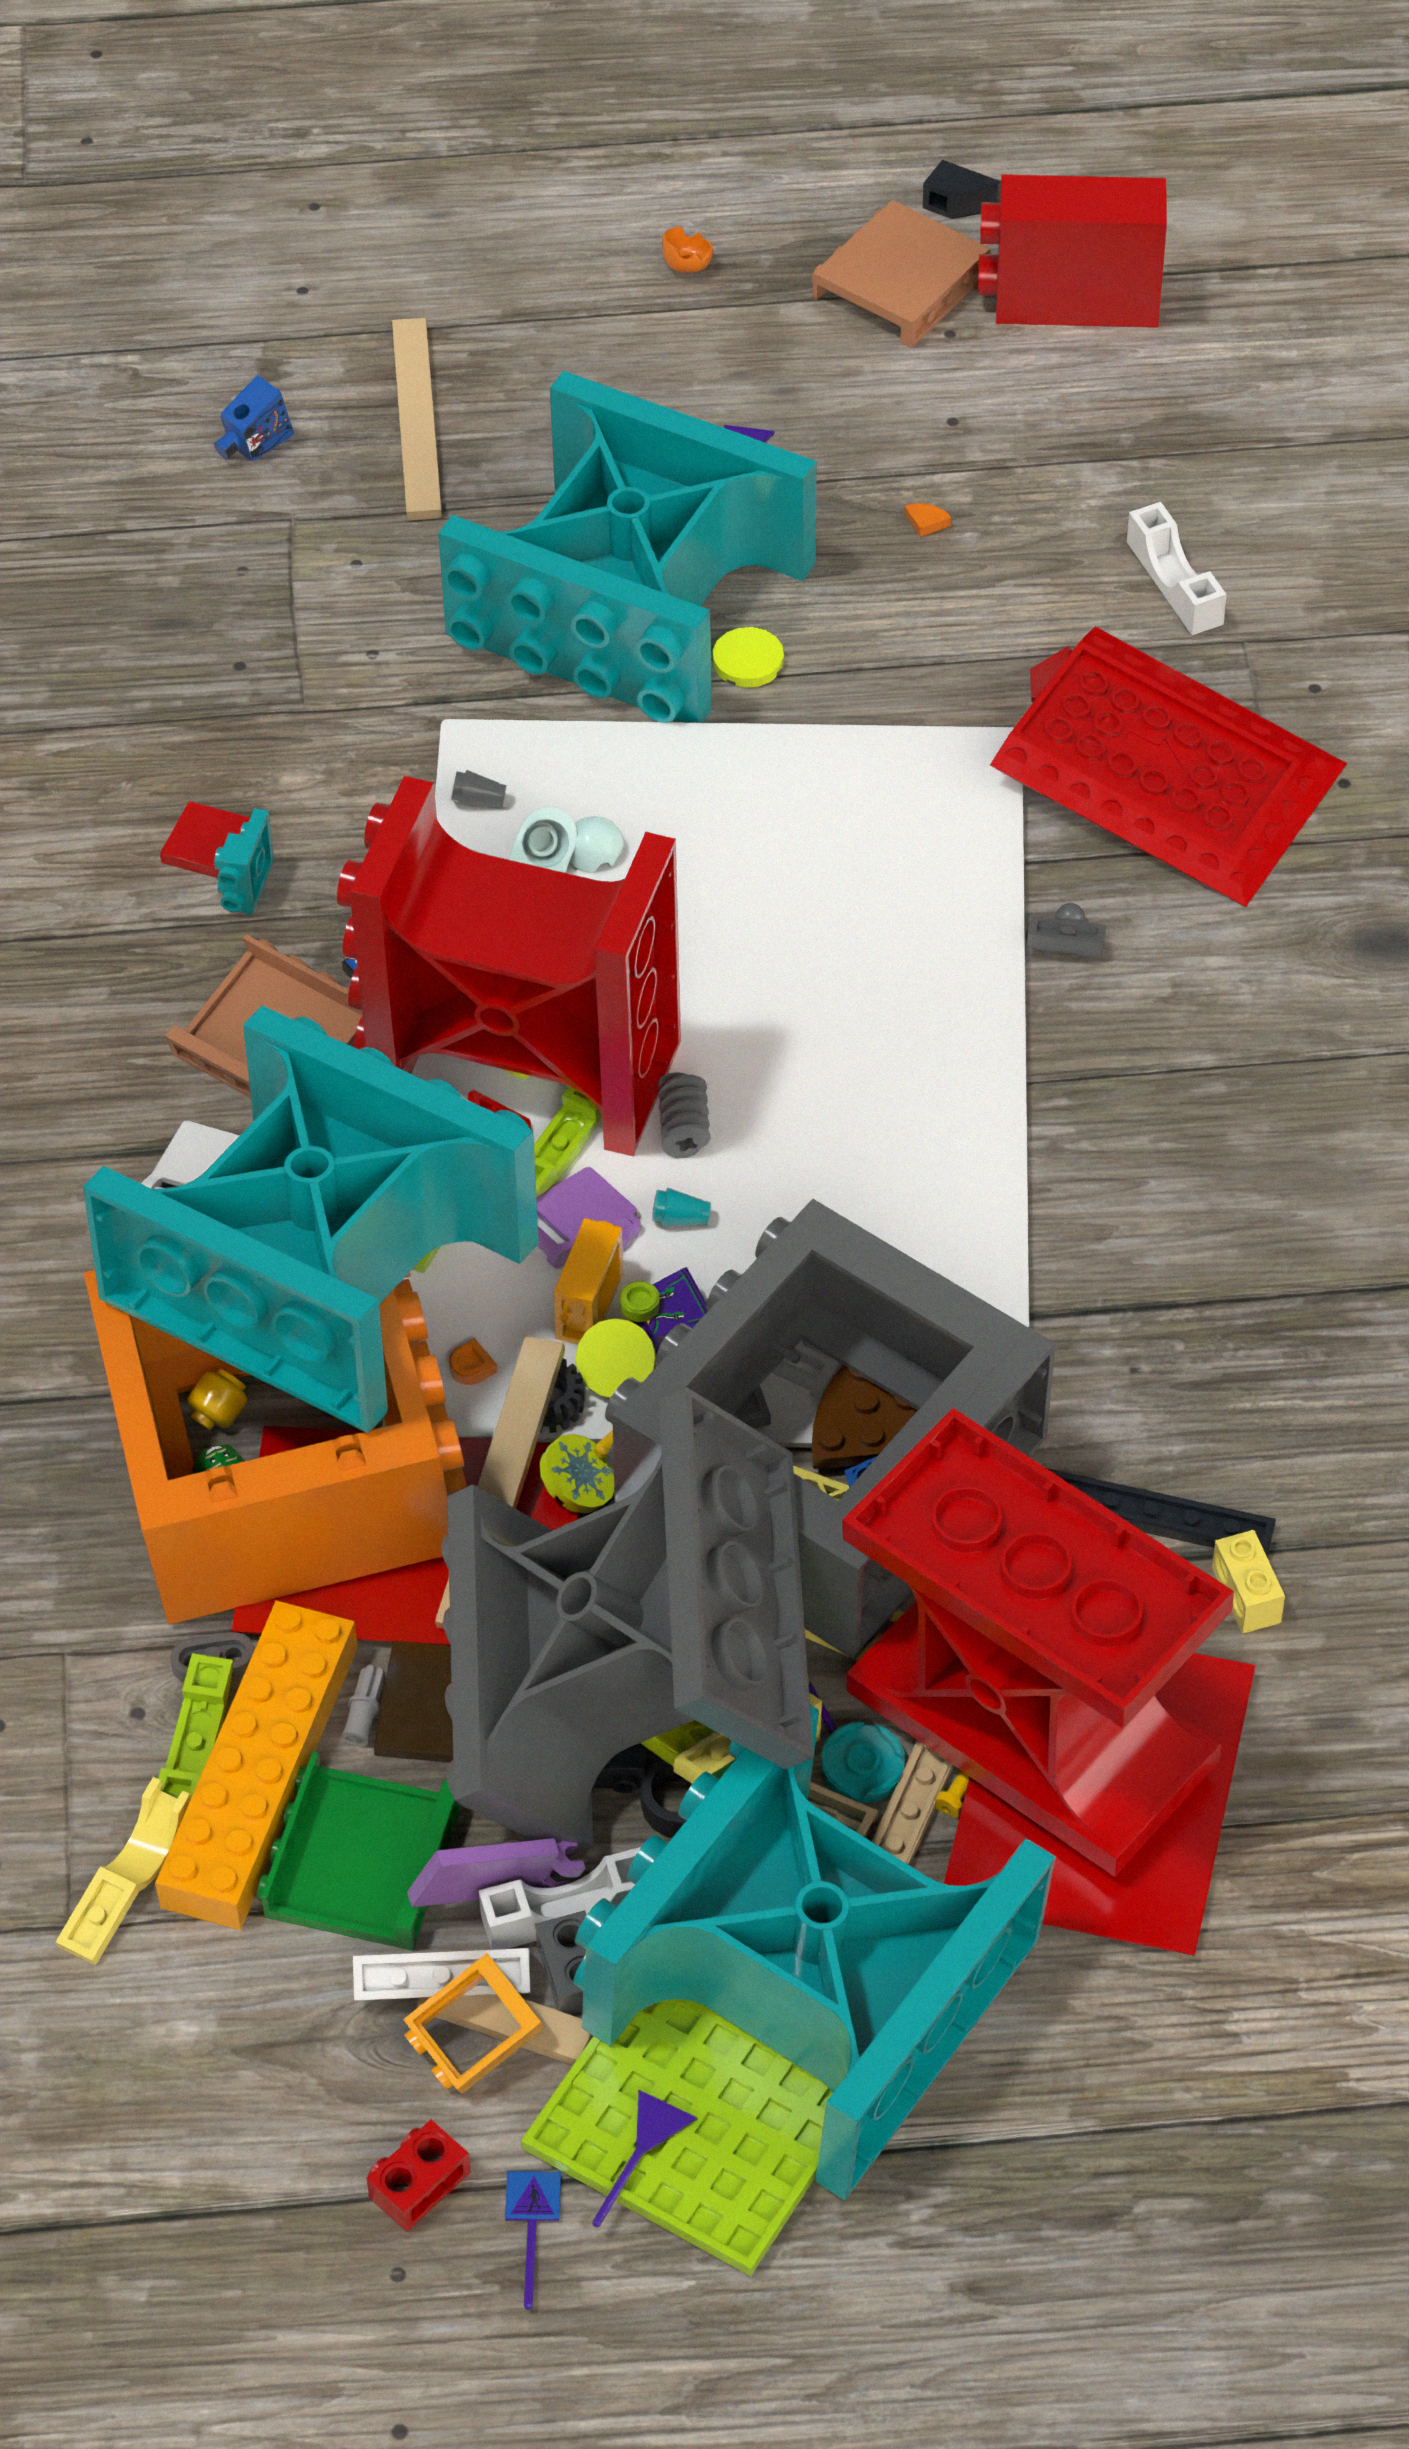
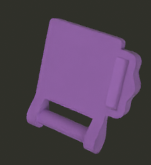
(577, 1198)

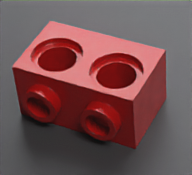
(426, 2180)

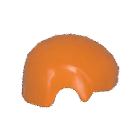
(684, 252)

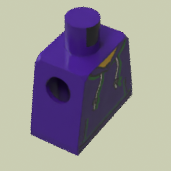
(679, 1304)

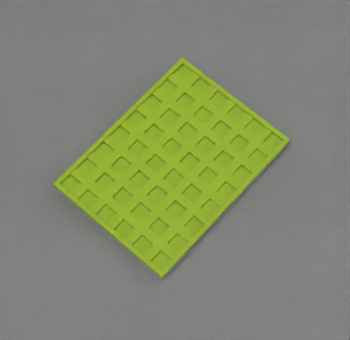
(726, 2175)

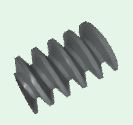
(683, 1114)

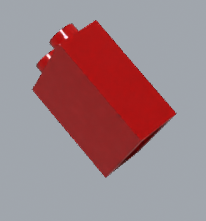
(1075, 250)

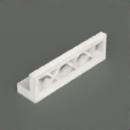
(427, 1973)

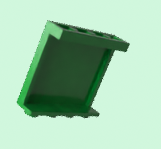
(354, 1854)

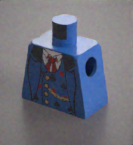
(254, 421)

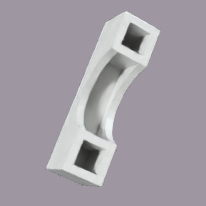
(1156, 543)
(514, 1907)

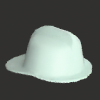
(546, 839)

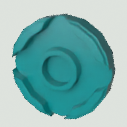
(862, 1762)

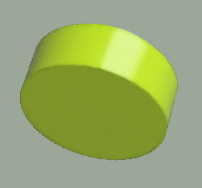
(639, 1301)

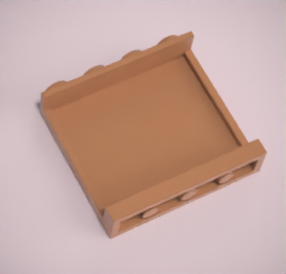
(903, 269)
(266, 978)

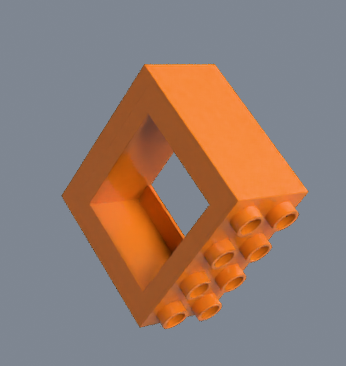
(293, 1514)

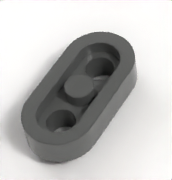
(219, 1646)

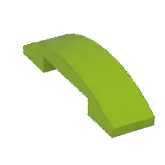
(564, 1138)
(198, 1724)

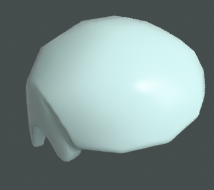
(597, 843)

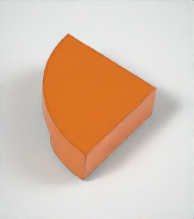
(926, 518)

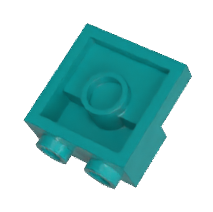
(245, 864)

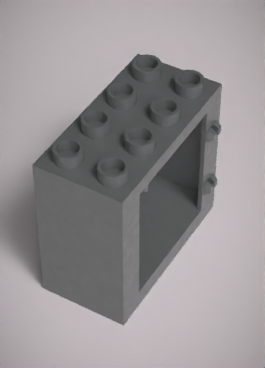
(880, 1319)

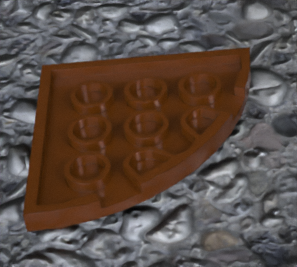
(855, 1421)

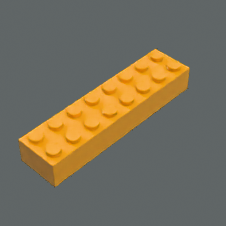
(255, 1765)

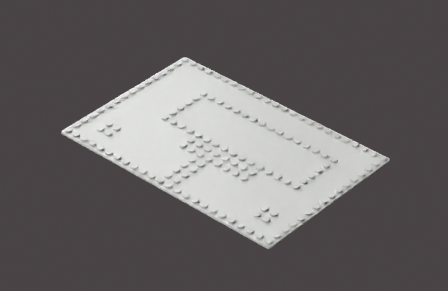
(836, 995)

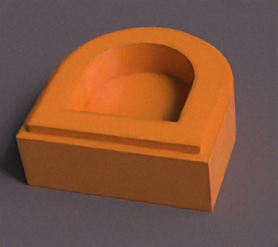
(471, 1363)

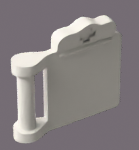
(189, 1154)

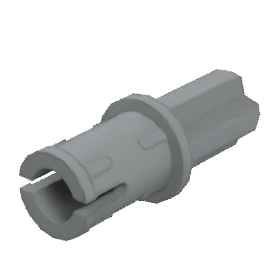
(363, 1706)

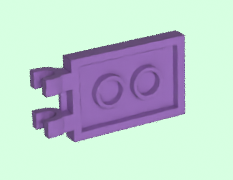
(461, 1872)

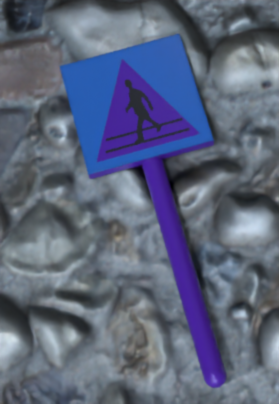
(532, 2198)

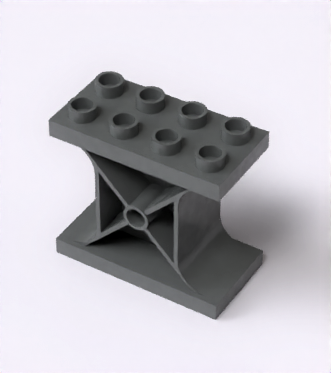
(626, 1625)

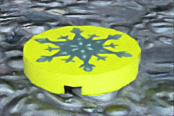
(576, 1474)

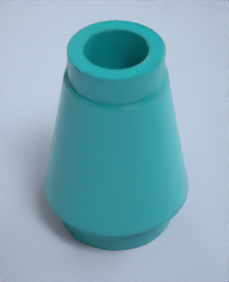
(678, 1208)

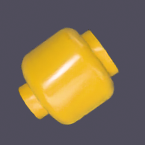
(217, 1399)

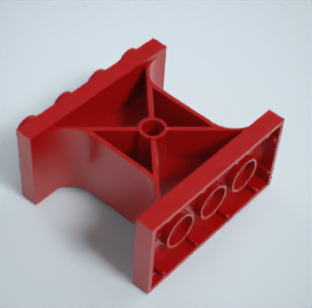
(515, 961)
(1035, 1639)

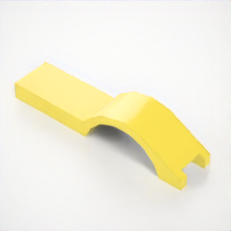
(119, 1882)

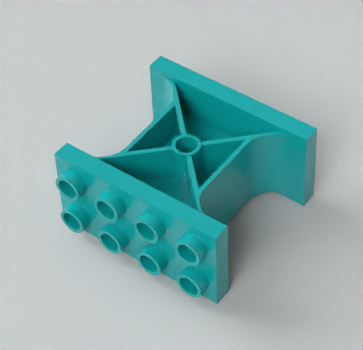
(629, 550)
(314, 1215)
(811, 1947)

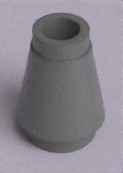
(477, 790)

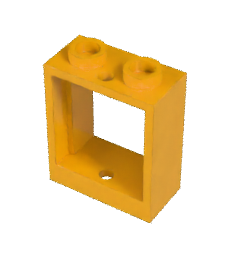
(588, 1279)
(421, 2040)

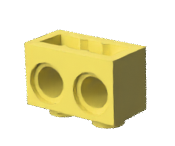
(1245, 1569)

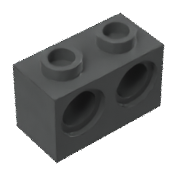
(562, 1962)

